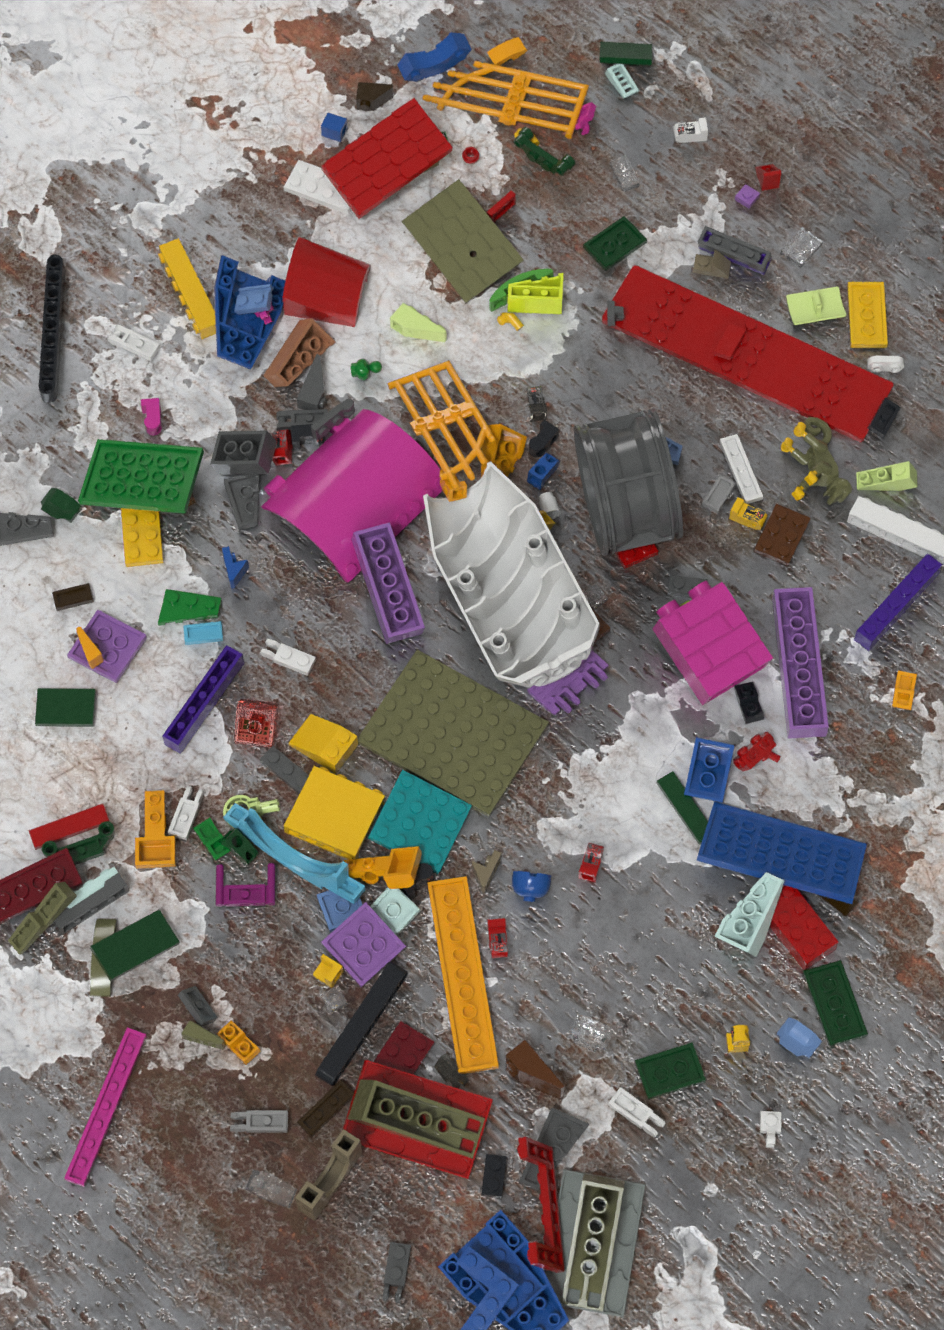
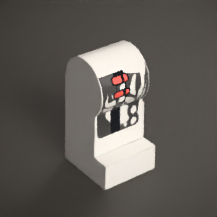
(691, 131)

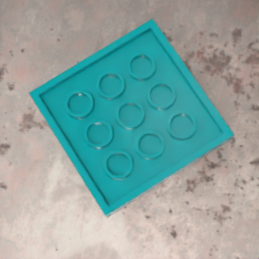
(420, 817)

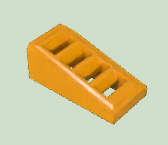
(91, 652)

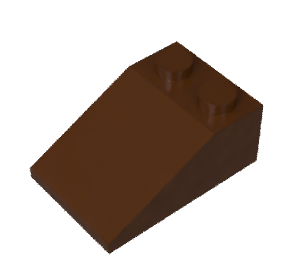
(532, 1071)

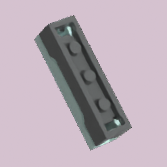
(91, 899)

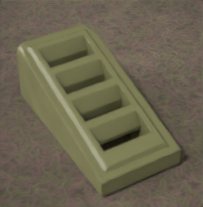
(200, 1035)

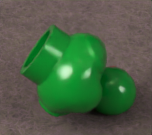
(362, 368)

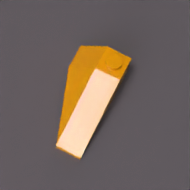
(507, 449)

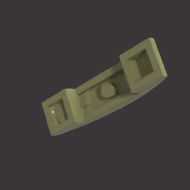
(99, 982)

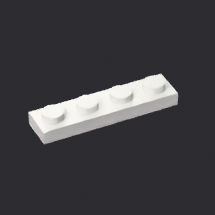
(741, 469)

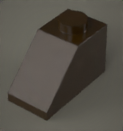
(373, 95)

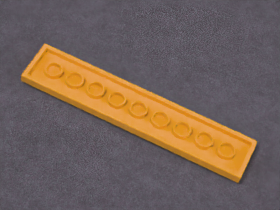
(462, 975)

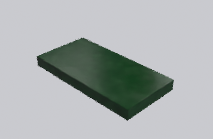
(134, 945)
(835, 1003)

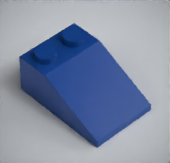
(709, 770)

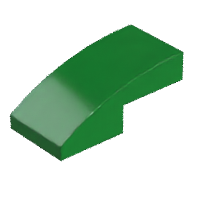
(210, 838)

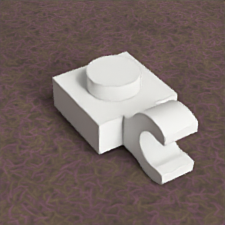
(770, 1125)

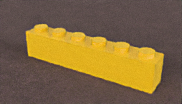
(189, 287)

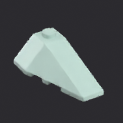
(750, 920)

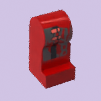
(283, 447)
(591, 862)
(497, 937)

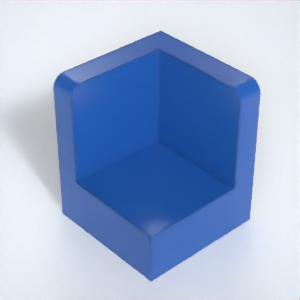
(334, 127)

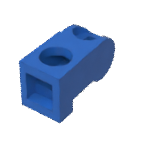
(542, 471)

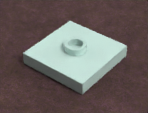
(395, 909)

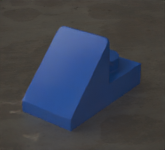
(234, 569)

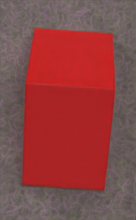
(768, 176)

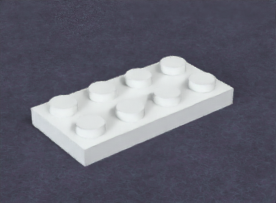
(312, 184)

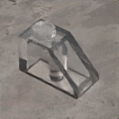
(270, 1188)

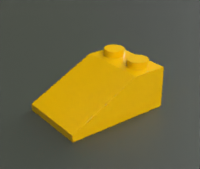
(324, 742)

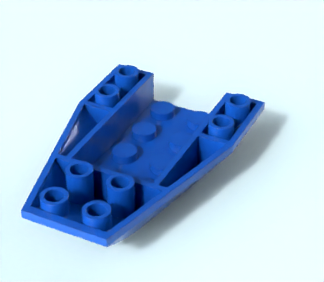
(243, 335)
(534, 1302)

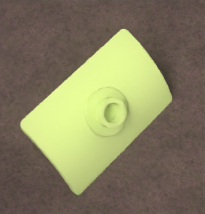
(815, 305)

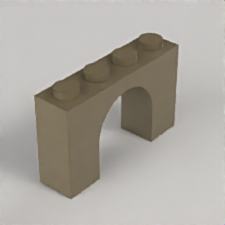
(315, 1196)

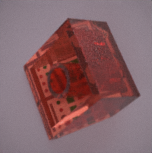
(255, 722)

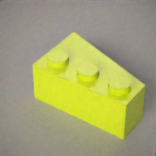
(536, 296)

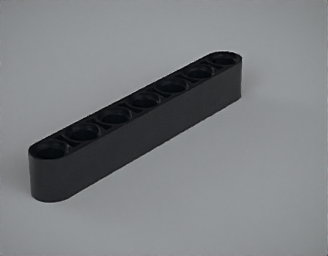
(361, 1024)

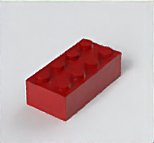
(801, 929)

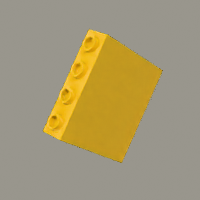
(334, 813)

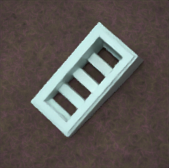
(610, 73)

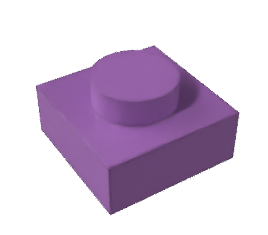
(747, 196)

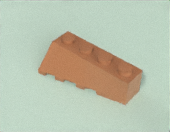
(298, 352)

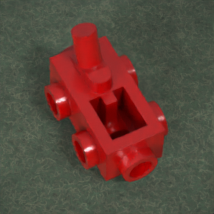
(758, 749)

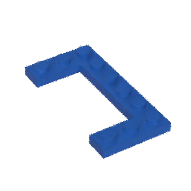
(500, 1289)

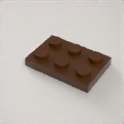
(782, 535)

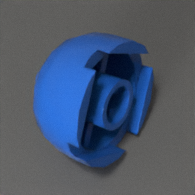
(530, 885)

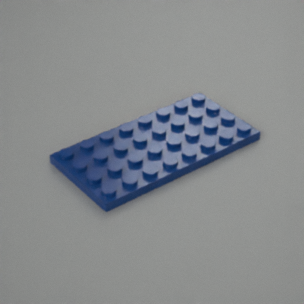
(789, 851)

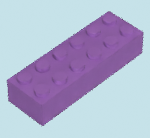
(388, 583)

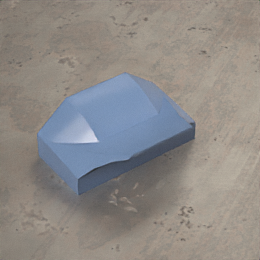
(798, 1038)

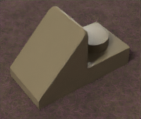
(713, 266)
(485, 874)

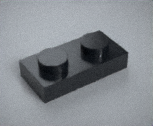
(883, 417)
(494, 1176)

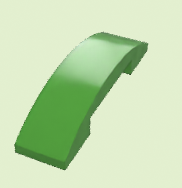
(500, 296)

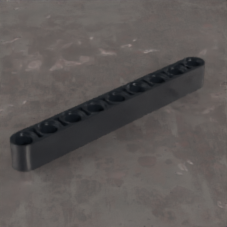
(52, 335)

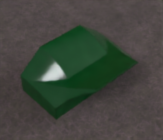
(60, 505)

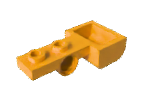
(155, 848)
(397, 869)

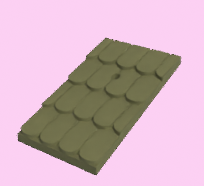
(454, 227)

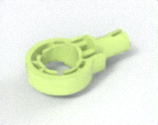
(254, 803)

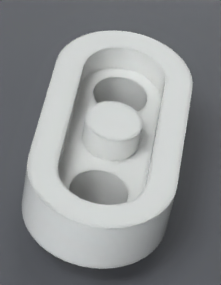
(885, 363)

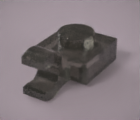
(448, 1071)

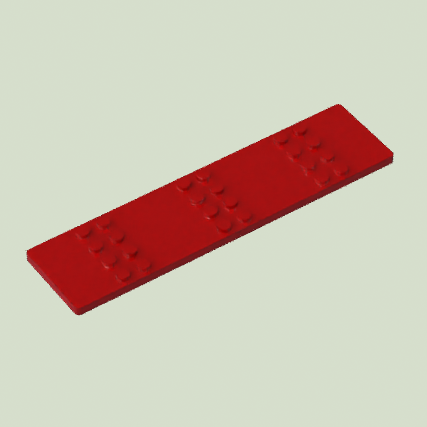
(765, 360)

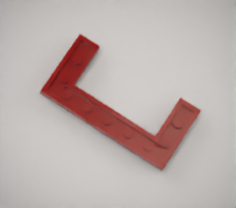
(550, 1254)

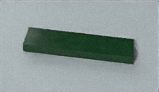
(683, 805)

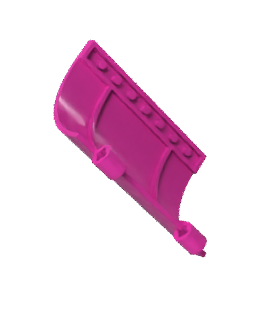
(354, 482)

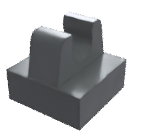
(614, 313)

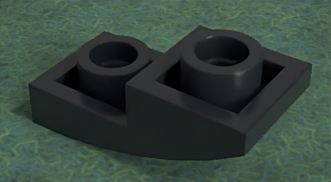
(748, 702)

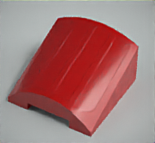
(324, 284)

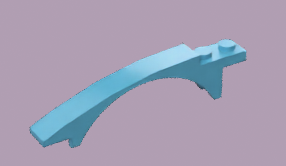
(328, 875)

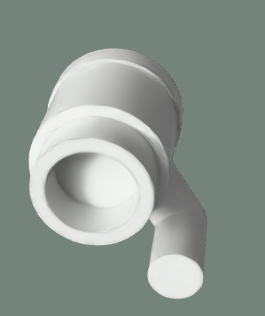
(549, 505)

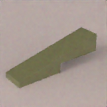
(38, 921)

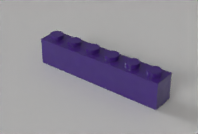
(897, 602)
(203, 699)

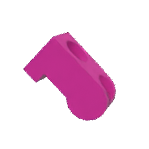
(152, 409)

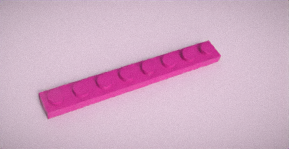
(105, 1107)

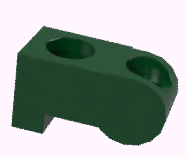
(239, 846)

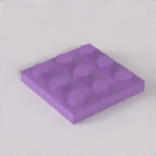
(114, 640)
(363, 944)

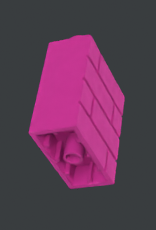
(711, 641)

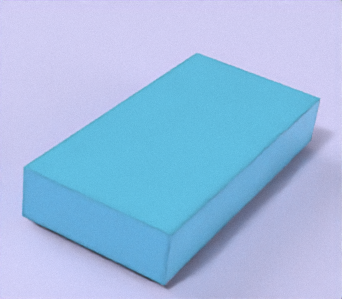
(203, 633)

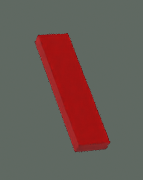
(69, 826)

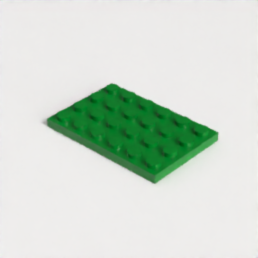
(141, 476)

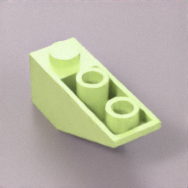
(414, 325)
(888, 478)

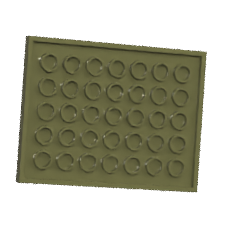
(452, 732)

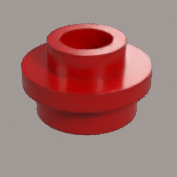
(470, 151)

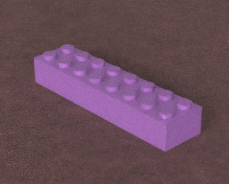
(800, 663)

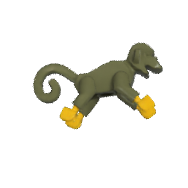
(821, 464)

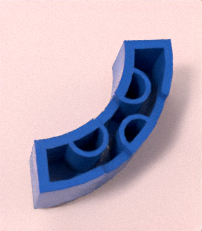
(445, 56)

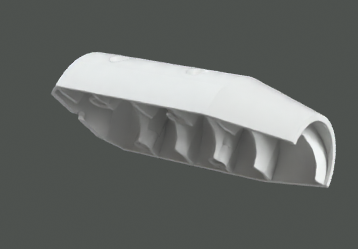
(511, 582)

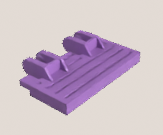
(570, 685)

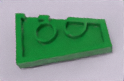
(184, 606)

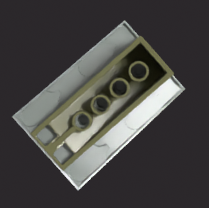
(598, 1241)

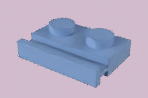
(254, 299)

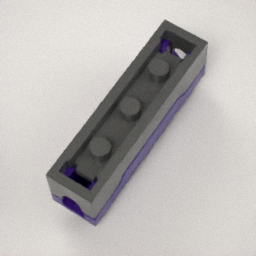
(735, 250)

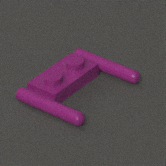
(245, 894)

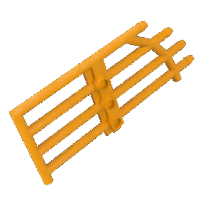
(515, 96)
(440, 419)

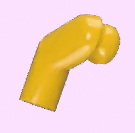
(510, 318)

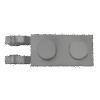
(261, 1121)

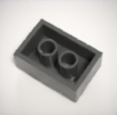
(243, 452)

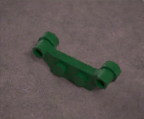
(541, 157)
(87, 848)

